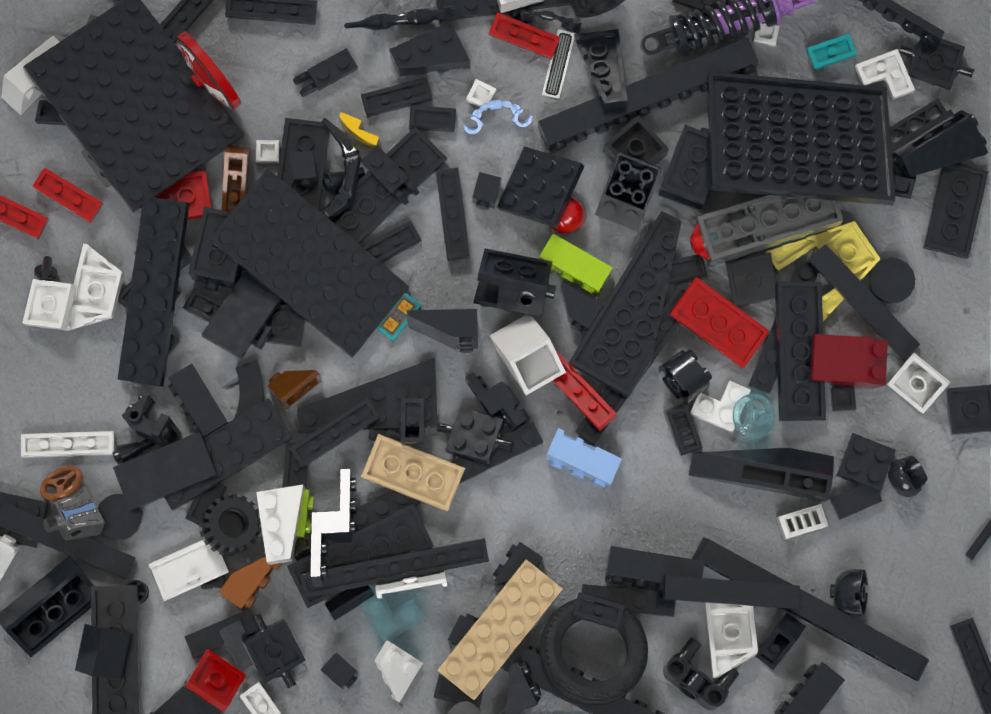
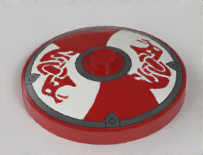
(206, 72)

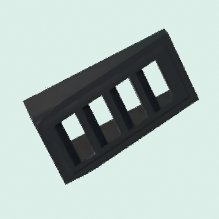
(676, 431)

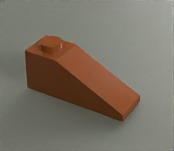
(235, 176)

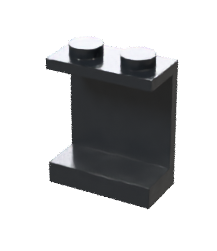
(186, 702)

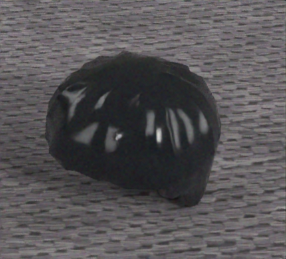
(907, 476)

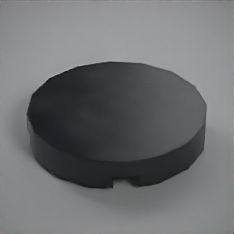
(892, 280)
(118, 520)

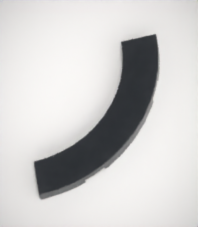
(249, 386)

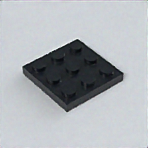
(540, 186)

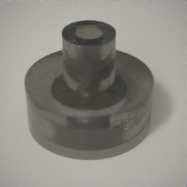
(302, 548)

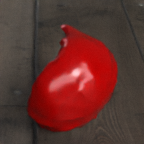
(573, 217)

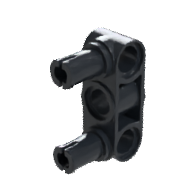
(696, 683)

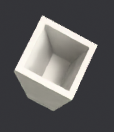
(528, 353)

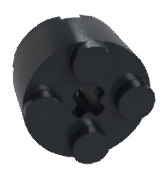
(685, 376)

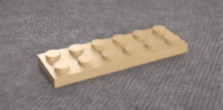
(500, 630)

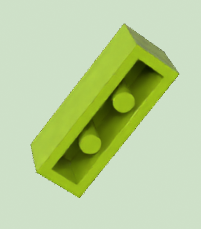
(576, 265)

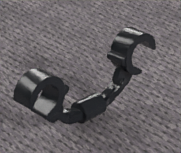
(566, 23)

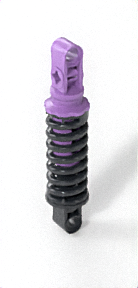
(720, 20)

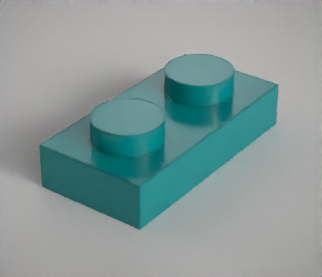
(831, 52)

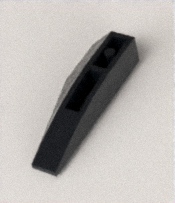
(771, 469)

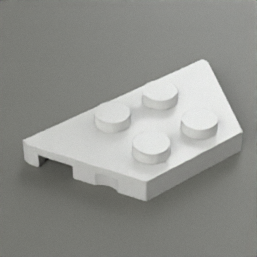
(96, 290)
(730, 636)

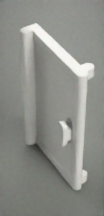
(185, 567)
(411, 583)

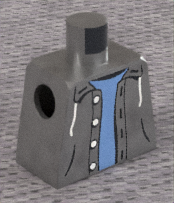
(75, 516)

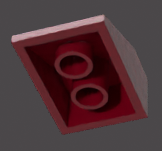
(849, 360)

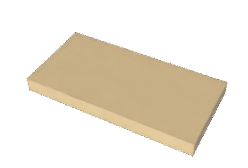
(413, 472)

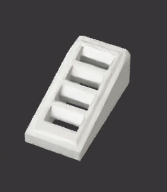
(782, 521)

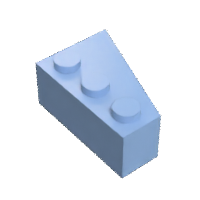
(583, 459)

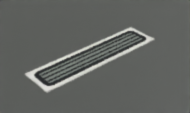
(558, 65)

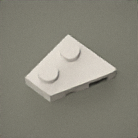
(397, 669)

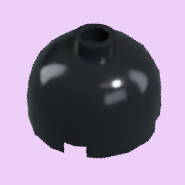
(850, 592)

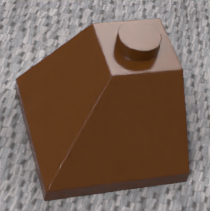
(293, 385)

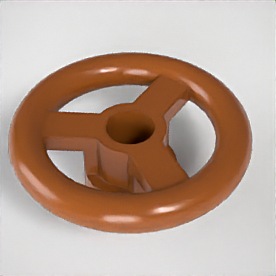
(63, 485)

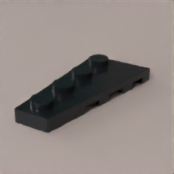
(604, 62)

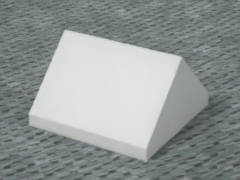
(918, 383)

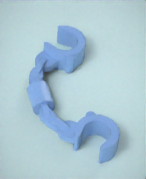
(496, 104)

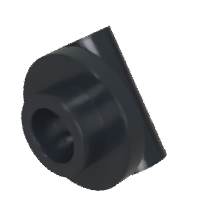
(45, 270)

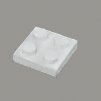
(49, 304)

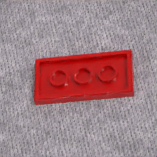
(719, 322)

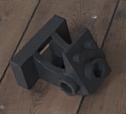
(159, 432)

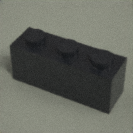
(196, 400)

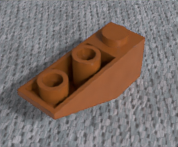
(244, 583)

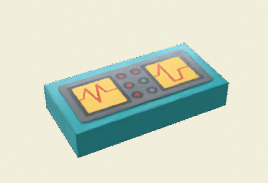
(397, 318)

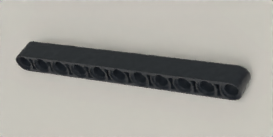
(818, 612)

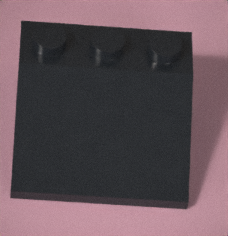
(448, 326)

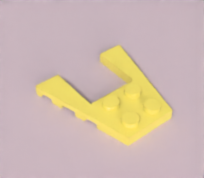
(846, 242)

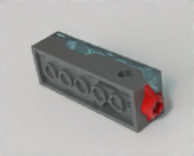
(761, 226)

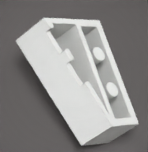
(279, 521)

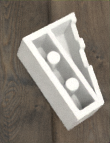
(17, 86)

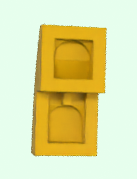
(354, 128)

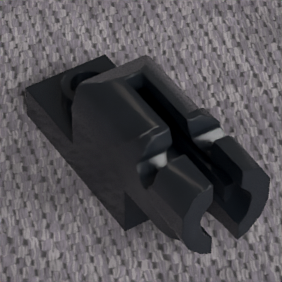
(498, 400)

